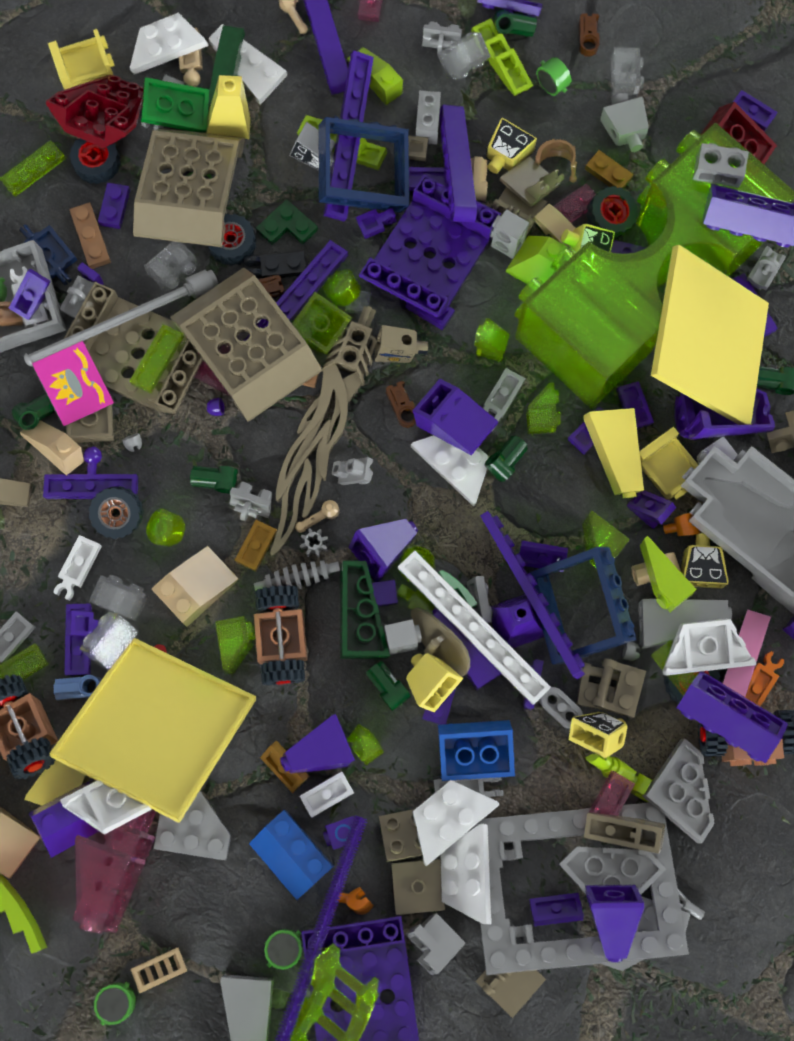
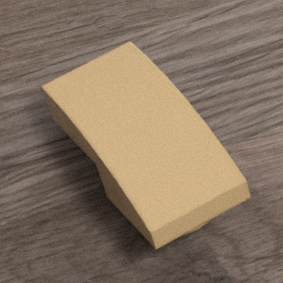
(553, 222)

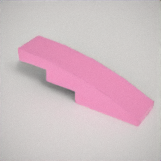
(753, 634)

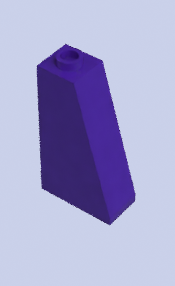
(481, 669)

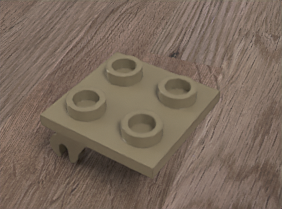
(531, 181)

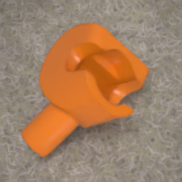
(681, 526)
(354, 901)

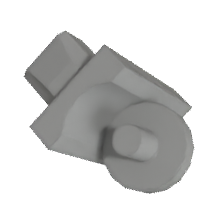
(440, 37)
(765, 269)
(76, 296)
(353, 471)
(250, 504)

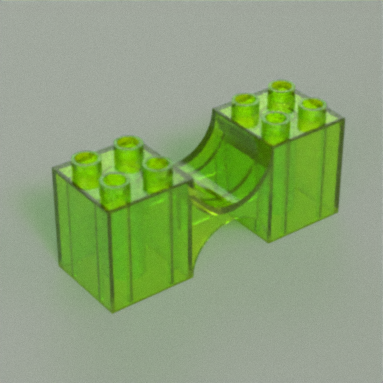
(603, 306)

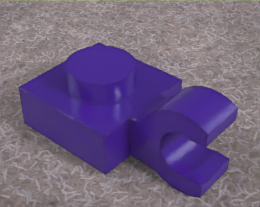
(372, 222)
(80, 623)

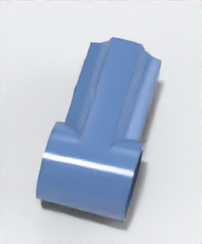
(74, 687)

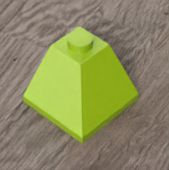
(535, 258)

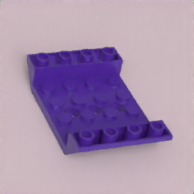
(429, 226)
(368, 952)

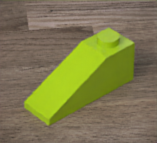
(383, 79)
(666, 580)

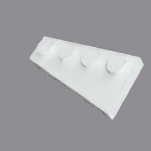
(257, 70)

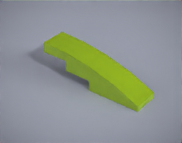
(504, 59)
(368, 154)
(20, 916)

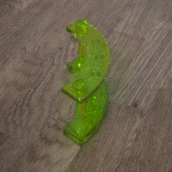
(325, 970)

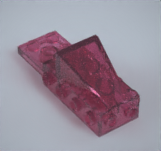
(103, 871)

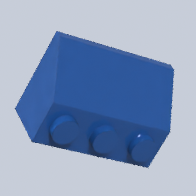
(476, 750)
(291, 854)

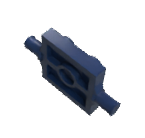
(55, 251)

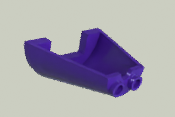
(701, 422)

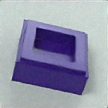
(89, 274)
(385, 593)

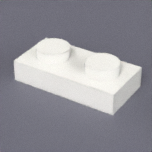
(326, 794)

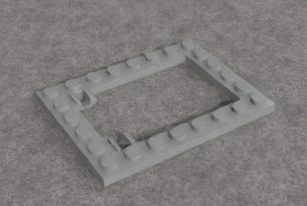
(499, 937)

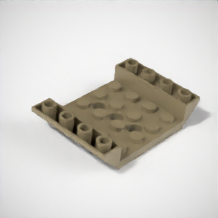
(186, 206)
(115, 348)
(257, 369)

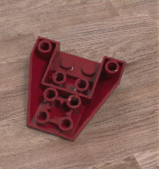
(98, 109)

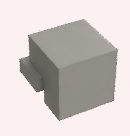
(436, 942)

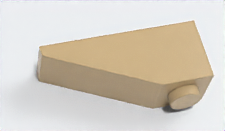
(55, 446)

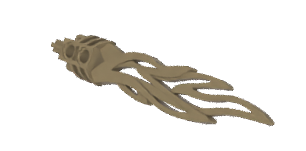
(308, 430)

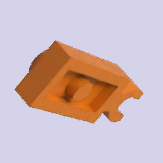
(763, 679)

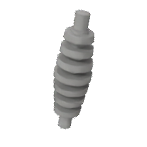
(287, 579)

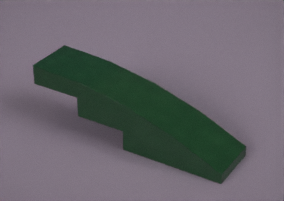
(227, 56)

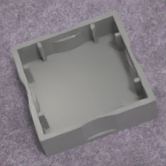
(32, 257)

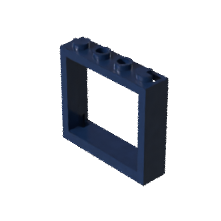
(373, 131)
(613, 593)

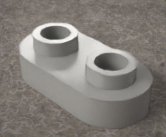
(561, 707)

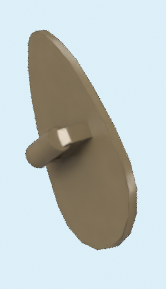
(441, 641)

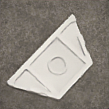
(164, 42)
(454, 465)
(706, 648)
(103, 806)
(448, 817)
(466, 875)

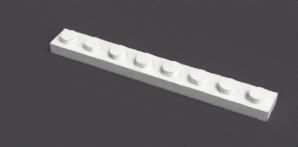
(474, 627)

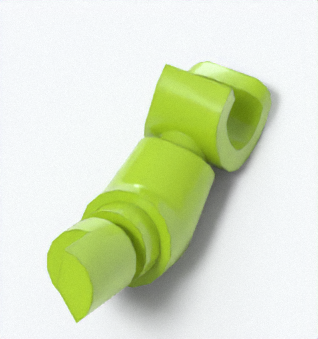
(615, 764)

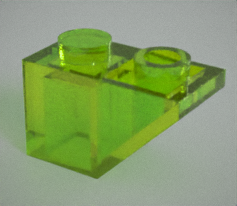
(491, 340)
(542, 412)

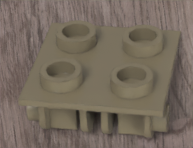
(514, 204)
(400, 835)
(511, 989)

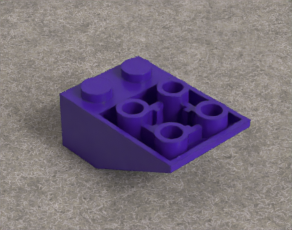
(453, 417)

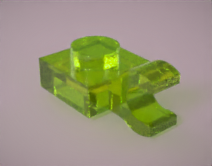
(416, 599)

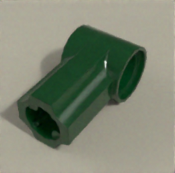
(517, 23)
(777, 379)
(37, 410)
(502, 463)
(219, 479)
(390, 689)

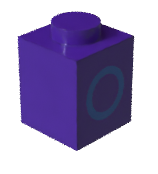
(337, 833)

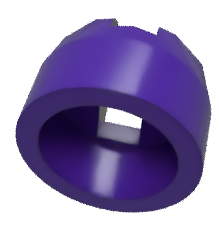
(216, 407)

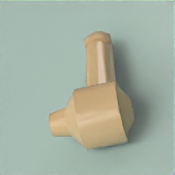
(289, 6)
(329, 510)

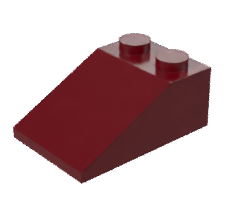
(743, 130)

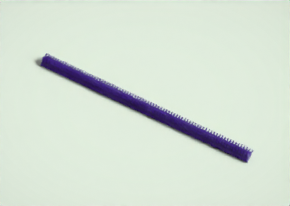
(321, 930)

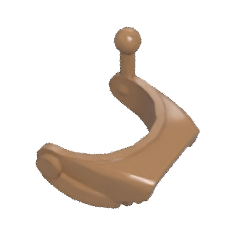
(558, 148)

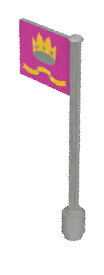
(69, 370)

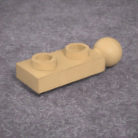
(189, 66)

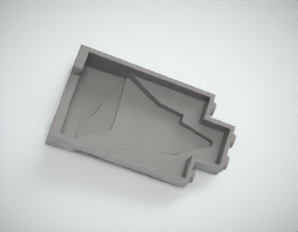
(748, 514)

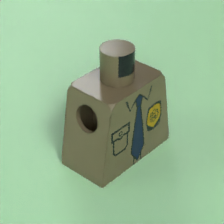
(398, 345)

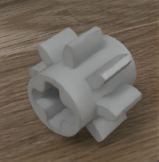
(316, 549)

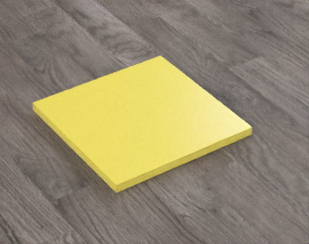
(710, 337)
(154, 729)

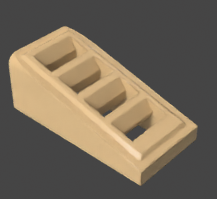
(138, 978)

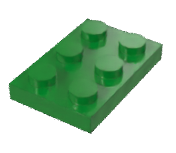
(175, 105)

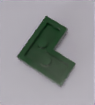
(285, 219)

